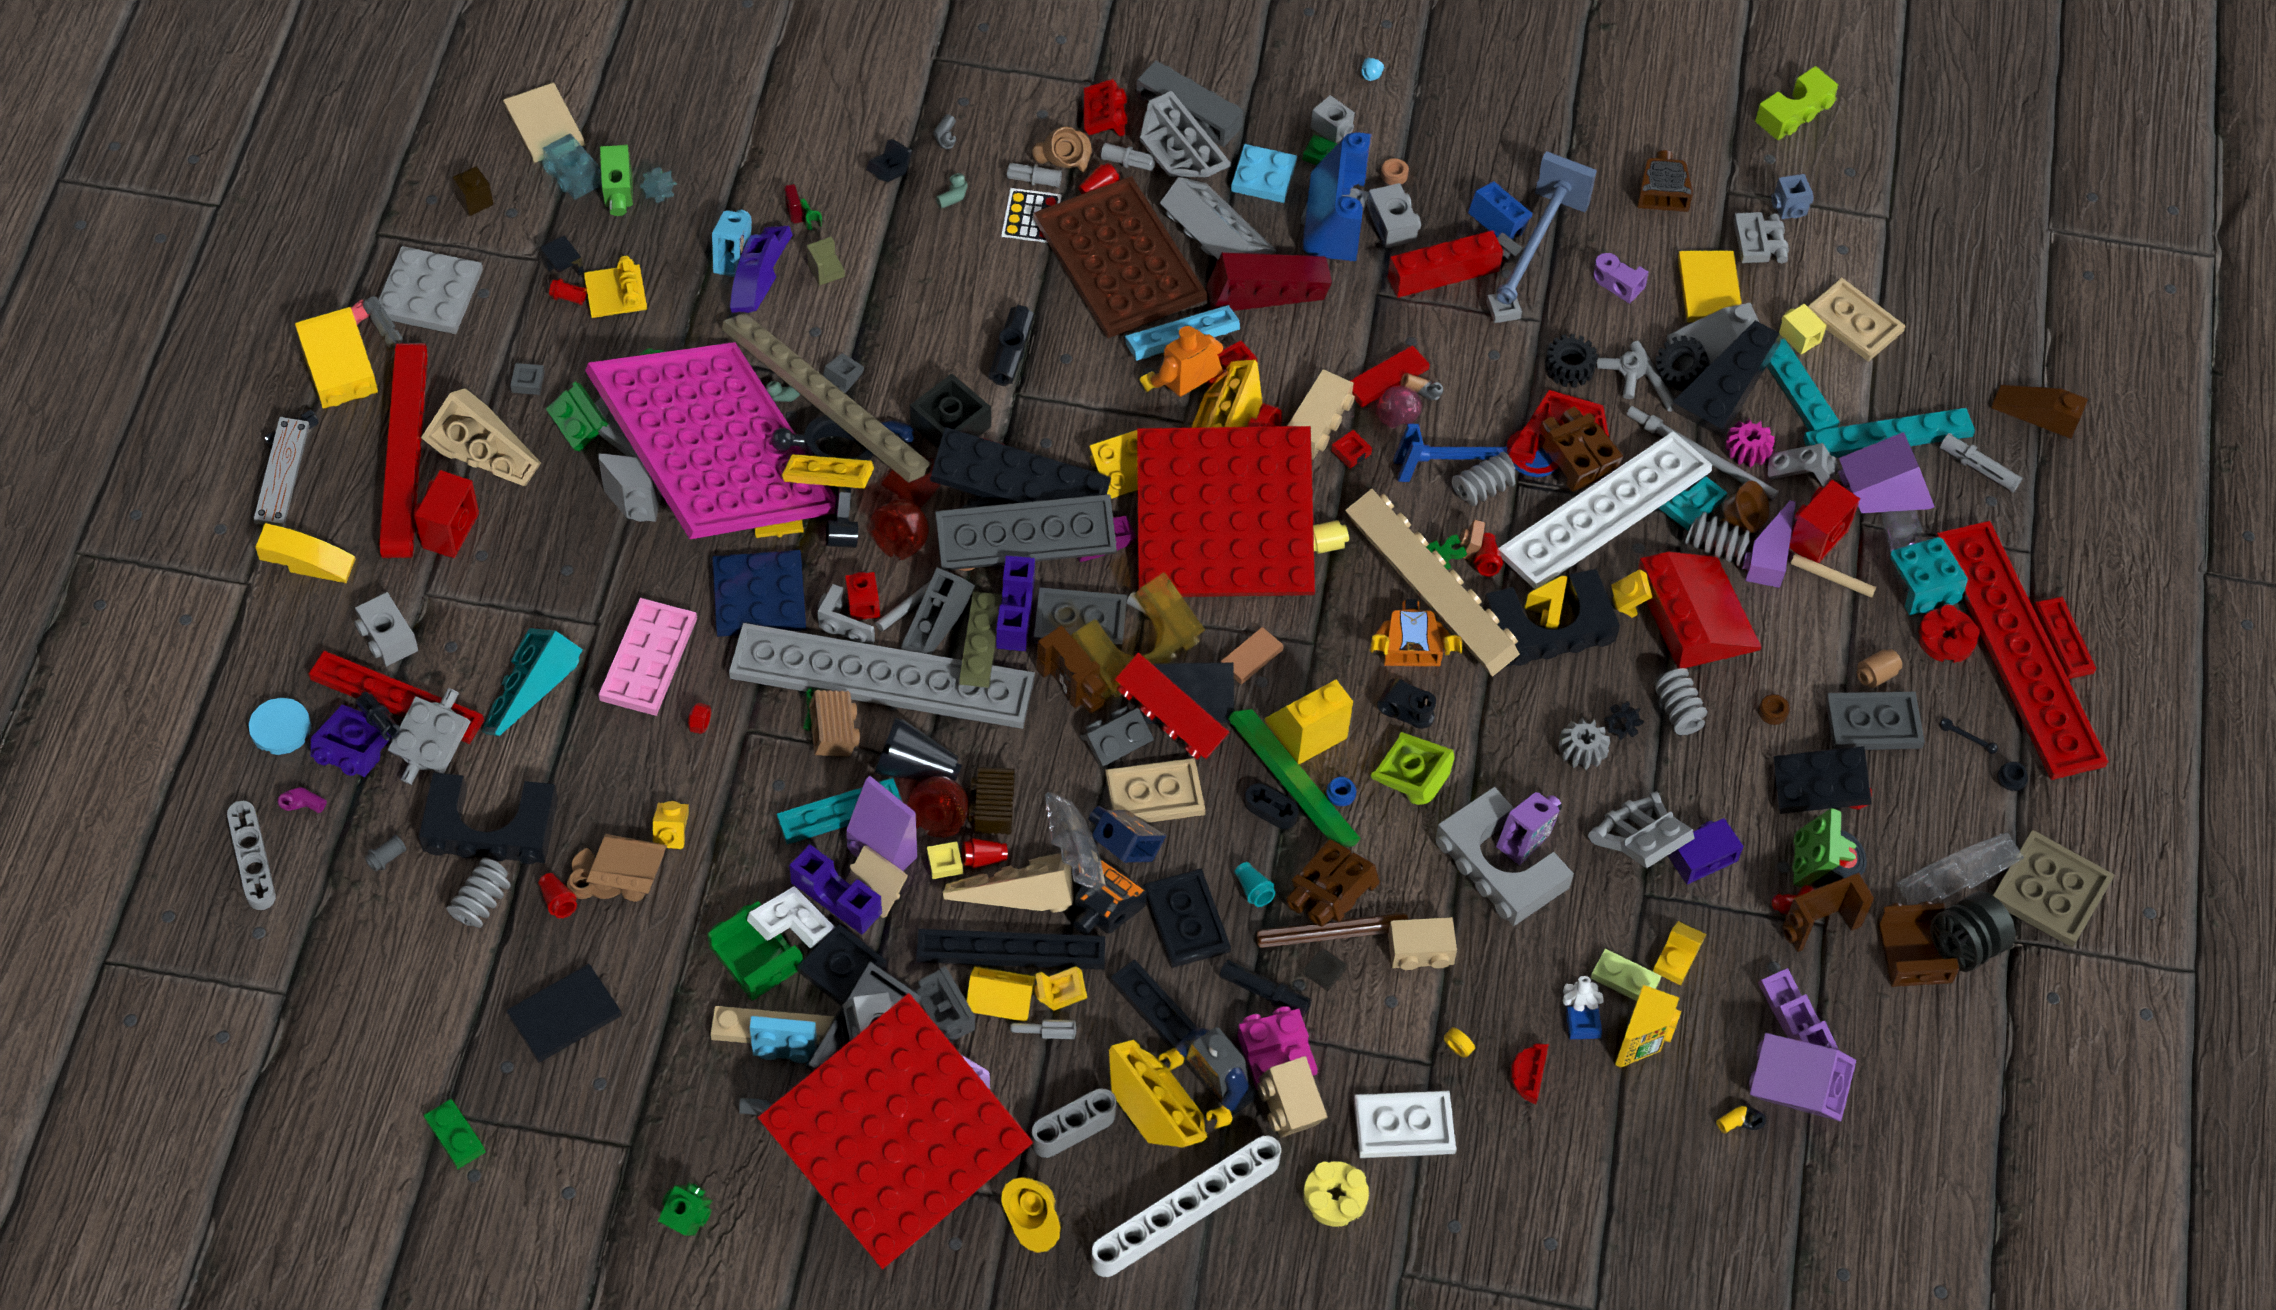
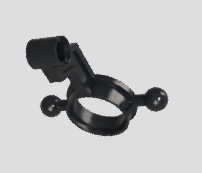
(839, 531)

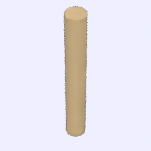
(1833, 575)

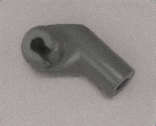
(942, 132)
(754, 1106)

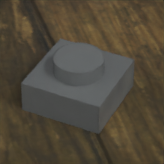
(1511, 249)
(527, 378)

